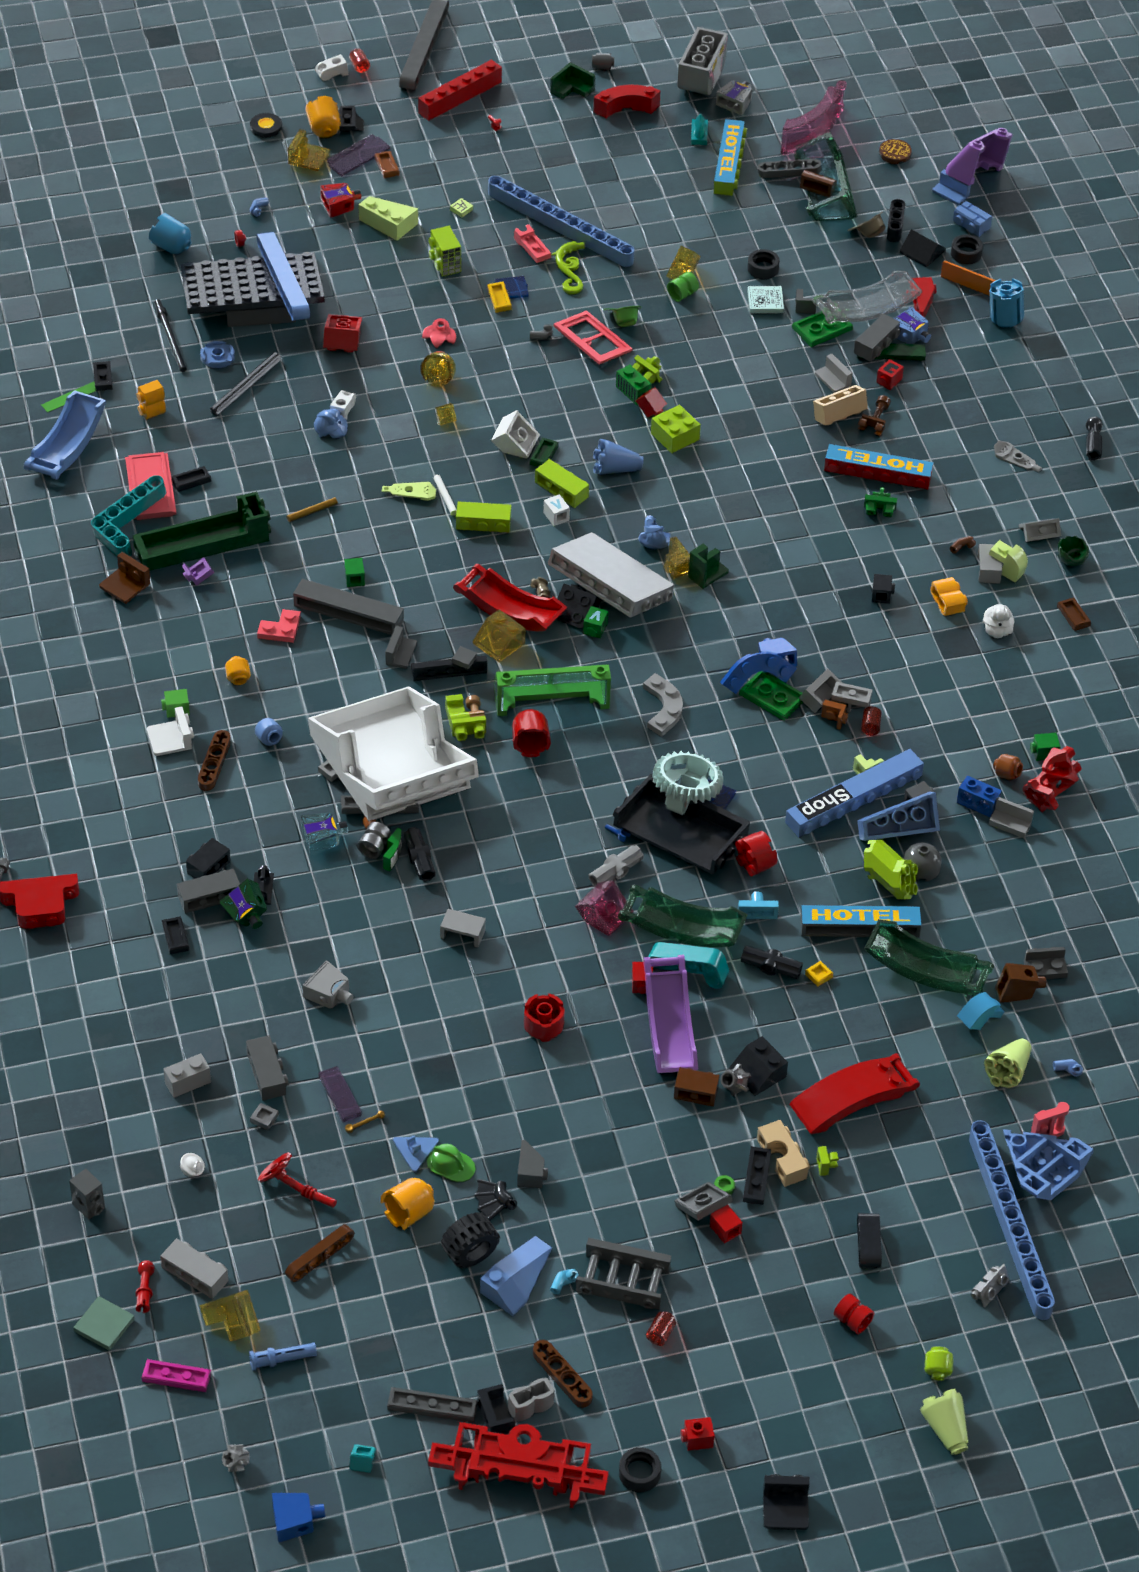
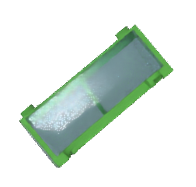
(552, 684)

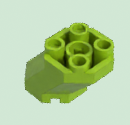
(890, 869)

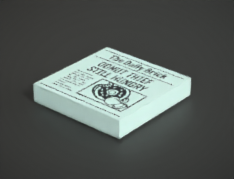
(765, 299)

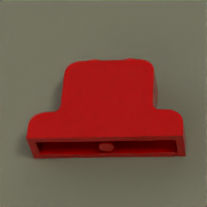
(40, 900)

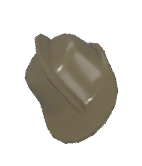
(871, 227)

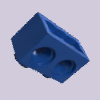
(978, 796)

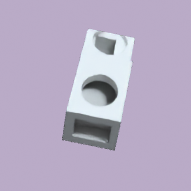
(332, 67)
(344, 402)

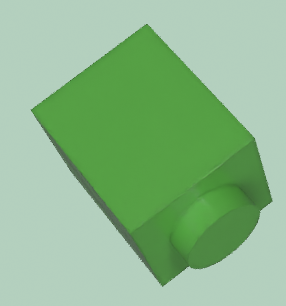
(175, 699)

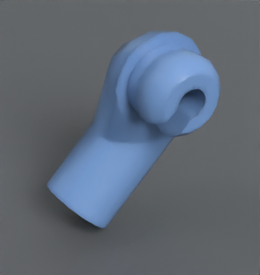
(257, 203)

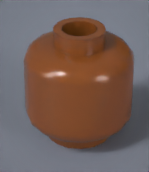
(1008, 767)

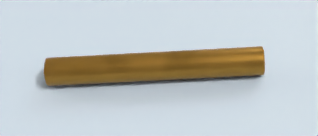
(312, 509)

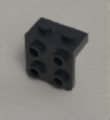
(577, 603)
(785, 1502)

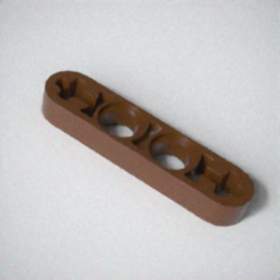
(211, 759)
(319, 1253)
(562, 1373)

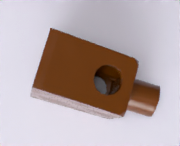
(1018, 982)

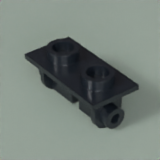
(265, 882)

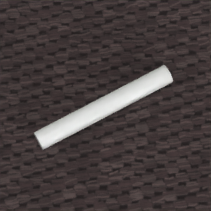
(445, 494)

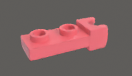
(532, 244)

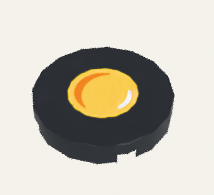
(266, 125)

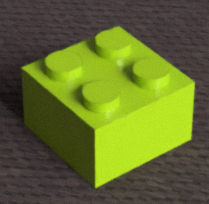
(675, 428)

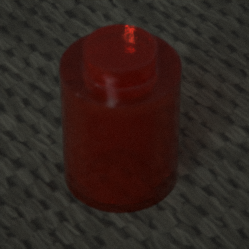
(359, 60)
(871, 721)
(661, 1328)

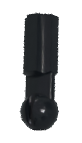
(1094, 439)

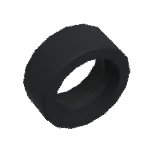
(966, 241)
(763, 255)
(640, 1454)

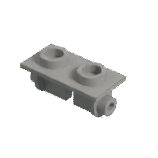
(995, 1279)

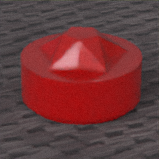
(240, 238)

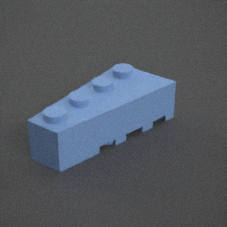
(903, 819)

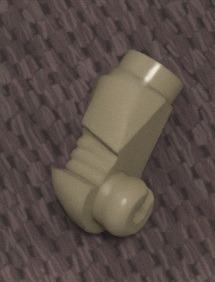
(541, 587)

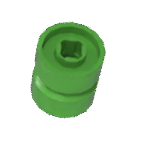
(682, 286)

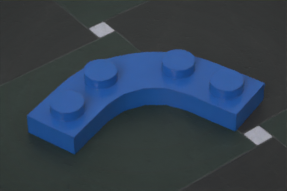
(756, 663)

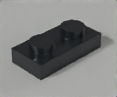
(102, 376)

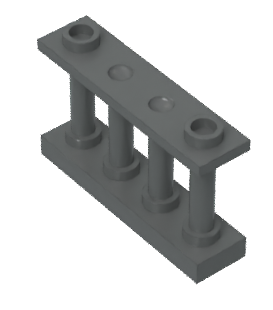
(626, 1255)

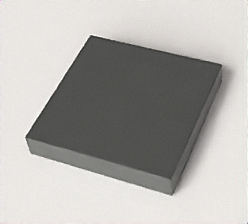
(703, 1200)

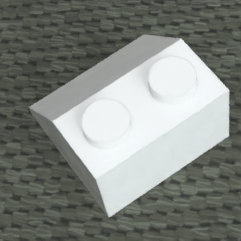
(515, 435)

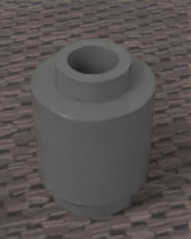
(602, 61)

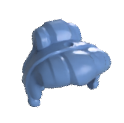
(330, 423)
(653, 535)

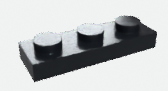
(757, 1175)

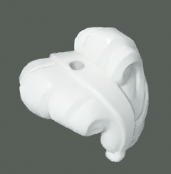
(996, 615)

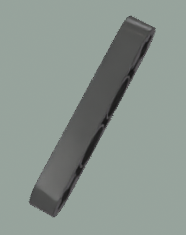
(765, 168)

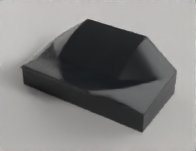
(350, 119)

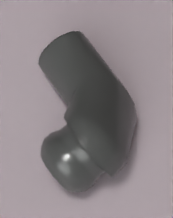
(542, 335)

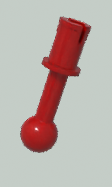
(144, 1293)

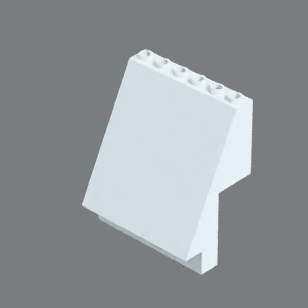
(392, 752)

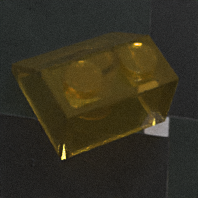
(500, 636)

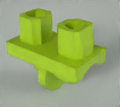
(650, 367)

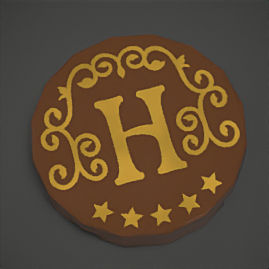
(895, 151)

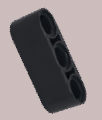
(895, 221)
(869, 1240)

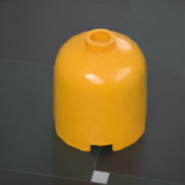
(323, 116)
(408, 1202)

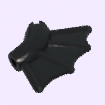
(493, 1198)

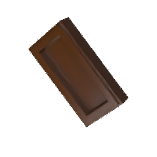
(1074, 614)

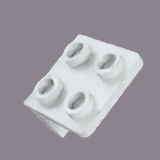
(171, 736)

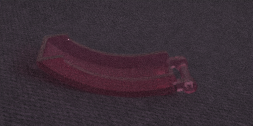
(815, 122)

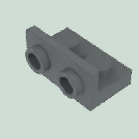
(1047, 962)

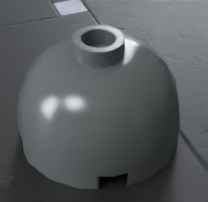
(927, 860)

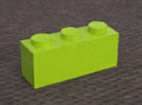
(561, 481)
(483, 517)

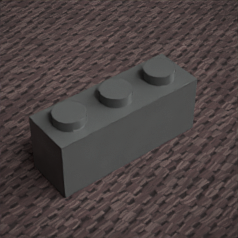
(877, 337)
(206, 890)
(267, 1067)

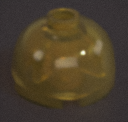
(438, 368)

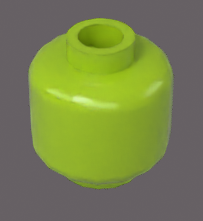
(939, 1363)

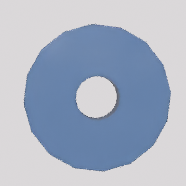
(225, 358)

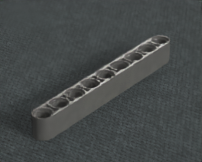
(424, 44)

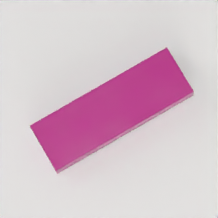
(176, 1375)

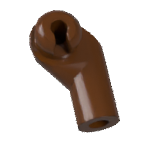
(959, 543)

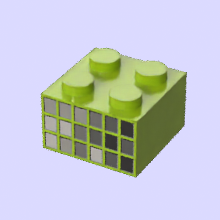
(445, 251)

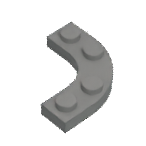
(671, 701)

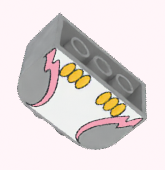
(702, 61)

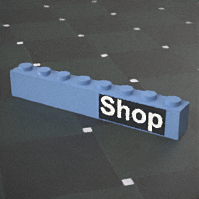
(854, 793)

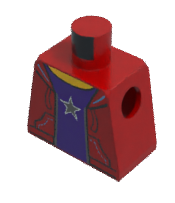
(338, 198)

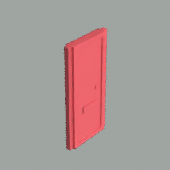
(141, 468)

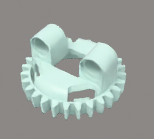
(693, 780)

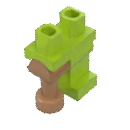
(463, 722)

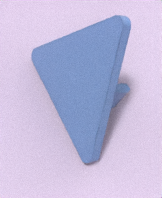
(415, 1149)

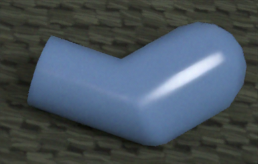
(1069, 1065)

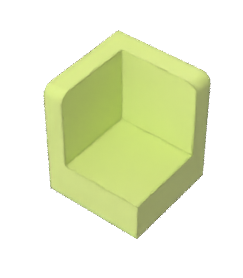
(861, 764)

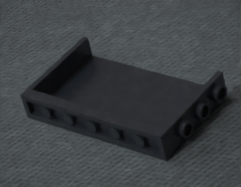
(699, 836)

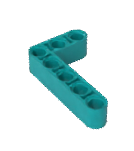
(108, 522)

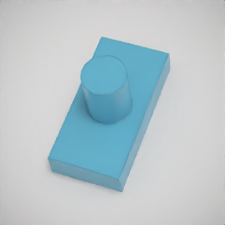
(758, 908)

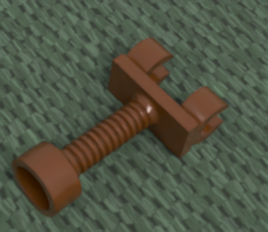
(882, 403)

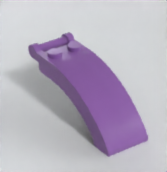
(670, 1015)

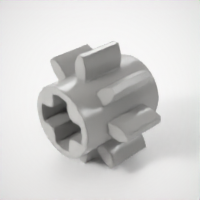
(235, 1458)

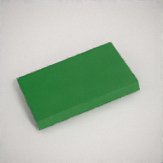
(817, 330)
(772, 695)

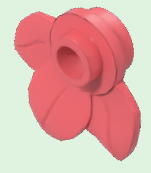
(439, 334)

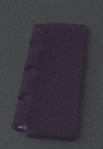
(357, 154)

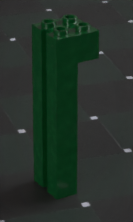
(205, 536)

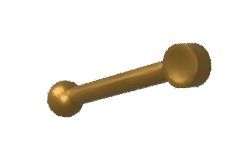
(349, 1127)

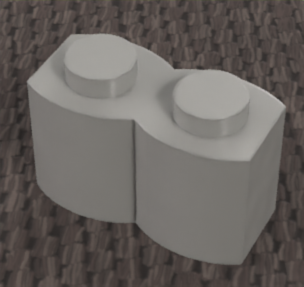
(532, 1399)

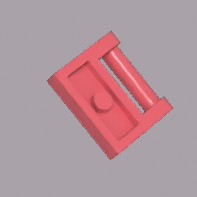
(1045, 1120)

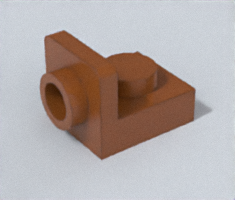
(835, 711)

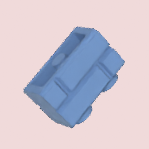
(972, 218)

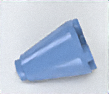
(615, 459)

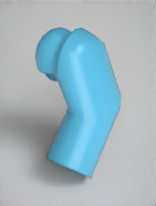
(563, 1278)

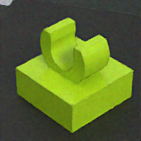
(826, 1160)

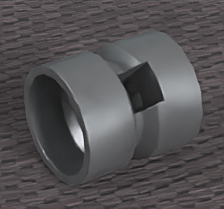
(374, 840)

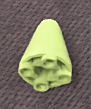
(1008, 1063)
(947, 1420)

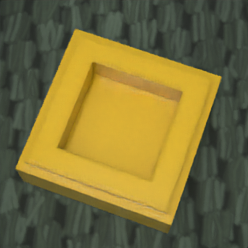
(819, 973)

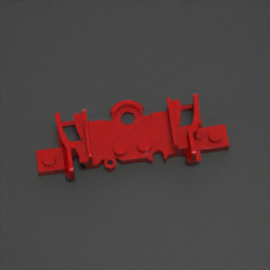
(519, 1462)

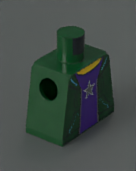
(245, 904)

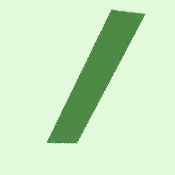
(60, 401)

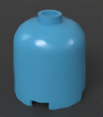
(170, 234)

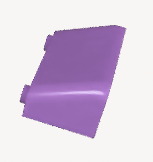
(982, 152)

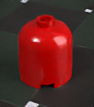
(530, 733)

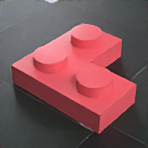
(284, 630)

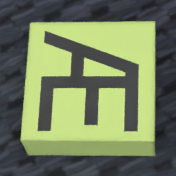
(461, 207)

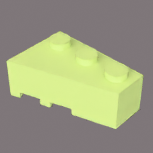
(388, 216)

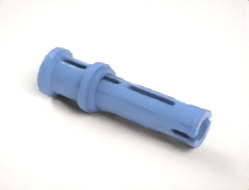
(271, 1356)

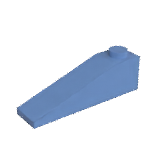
(514, 1276)

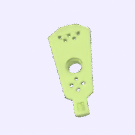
(420, 490)

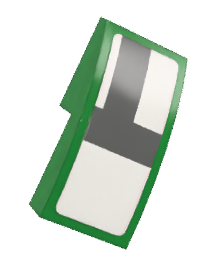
(393, 850)

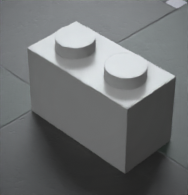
(187, 1075)

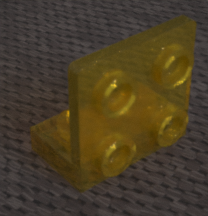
(305, 154)

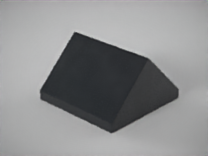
(921, 248)

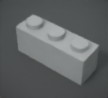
(194, 1268)

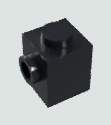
(882, 588)

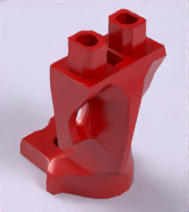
(1056, 767)

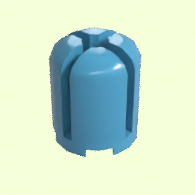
(1006, 302)

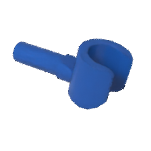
(618, 832)

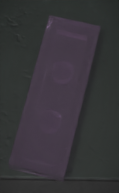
(339, 1094)

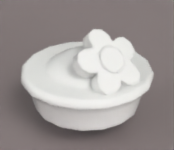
(192, 1165)

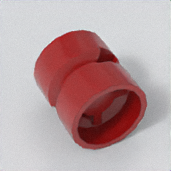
(850, 1311)

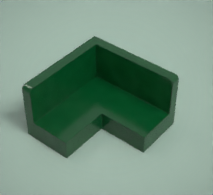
(572, 79)
(705, 566)

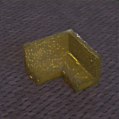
(235, 1312)

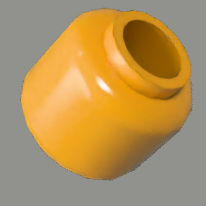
(237, 670)

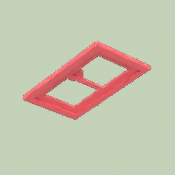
(585, 343)

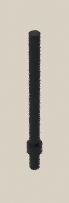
(162, 314)

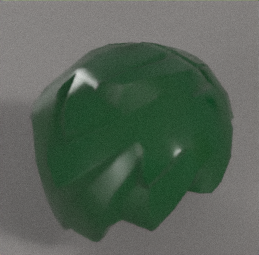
(1073, 550)

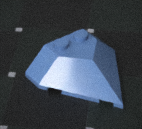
(1046, 1163)

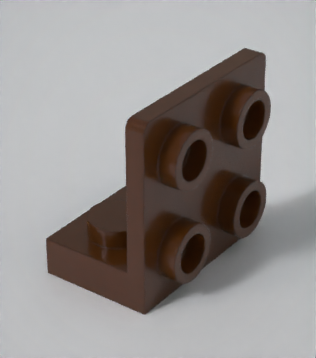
(127, 580)

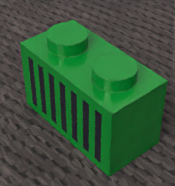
(631, 383)

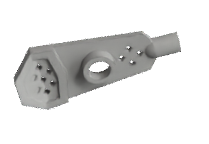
(1008, 453)

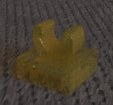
(445, 414)

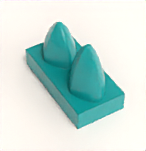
(699, 131)

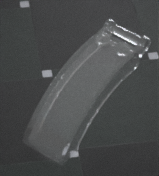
(869, 301)

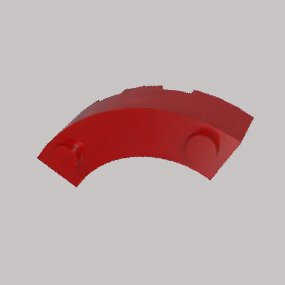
(626, 96)

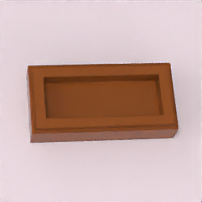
(387, 164)

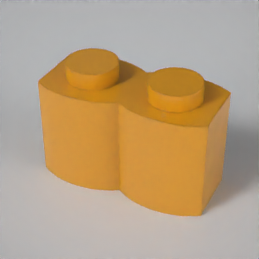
(151, 399)
(948, 596)

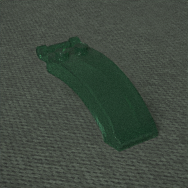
(683, 921)
(926, 962)

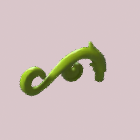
(571, 264)

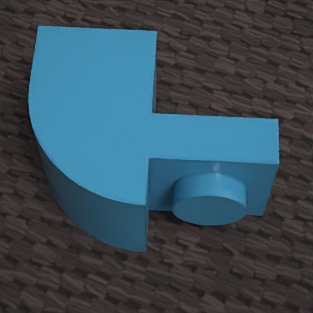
(979, 1010)

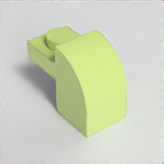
(1014, 560)

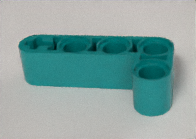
(698, 960)

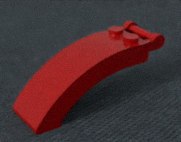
(495, 593)
(852, 1090)

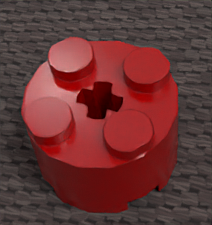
(755, 853)
(544, 1017)

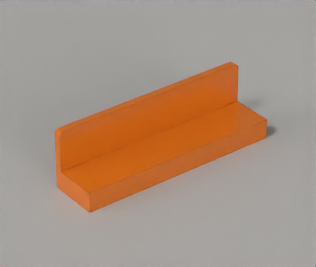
(966, 277)

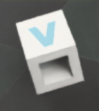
(556, 510)

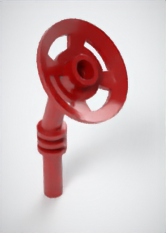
(278, 1171)

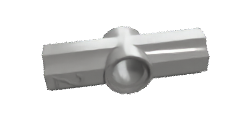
(616, 865)

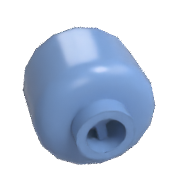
(268, 731)

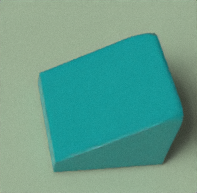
(362, 1458)

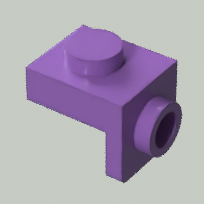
(198, 572)

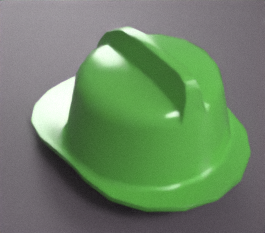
(626, 315)
(451, 1163)

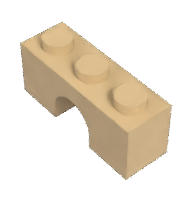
(790, 1167)

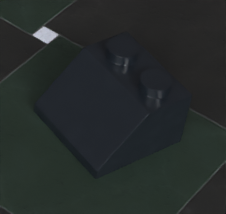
(763, 1064)

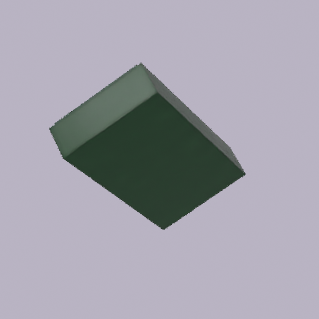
(543, 452)

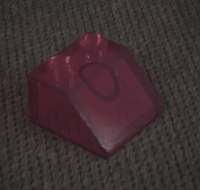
(602, 907)

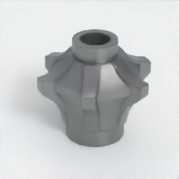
(735, 1080)

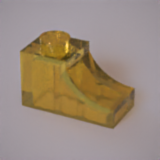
(684, 261)
(677, 560)

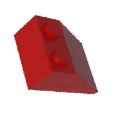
(342, 332)

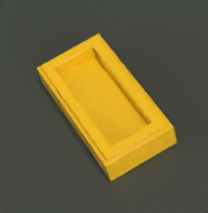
(499, 297)

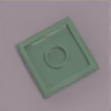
(104, 1323)

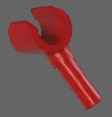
(495, 123)

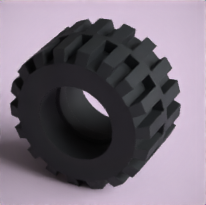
(470, 1240)

